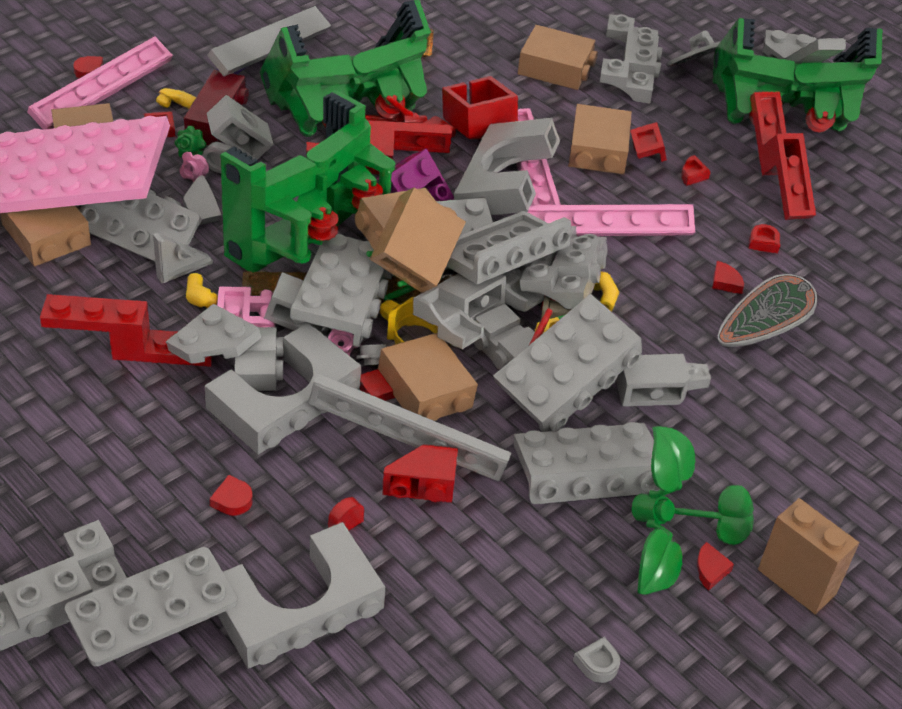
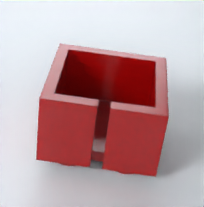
(488, 105)

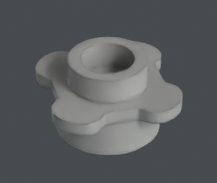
(370, 353)

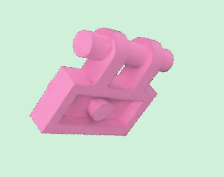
(240, 303)

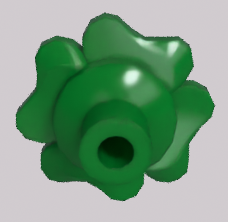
(190, 141)

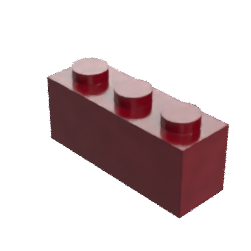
(212, 92)

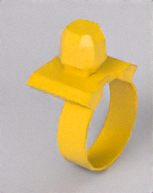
(401, 315)

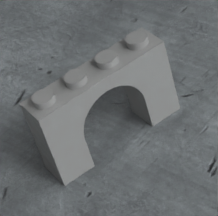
(499, 148)
(265, 419)
(265, 630)

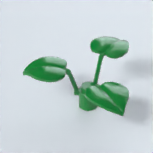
(670, 465)

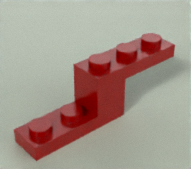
(406, 136)
(783, 155)
(123, 319)

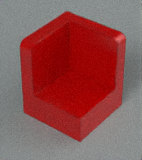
(648, 141)

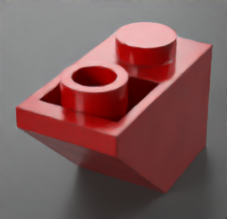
(422, 474)

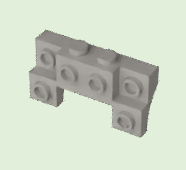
(640, 59)
(572, 271)
(459, 300)
(38, 600)

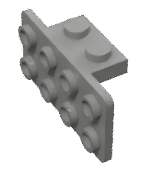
(134, 222)
(150, 606)

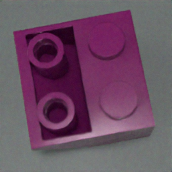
(420, 172)

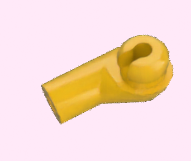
(180, 97)
(609, 290)
(198, 294)

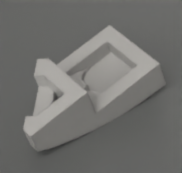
(202, 201)

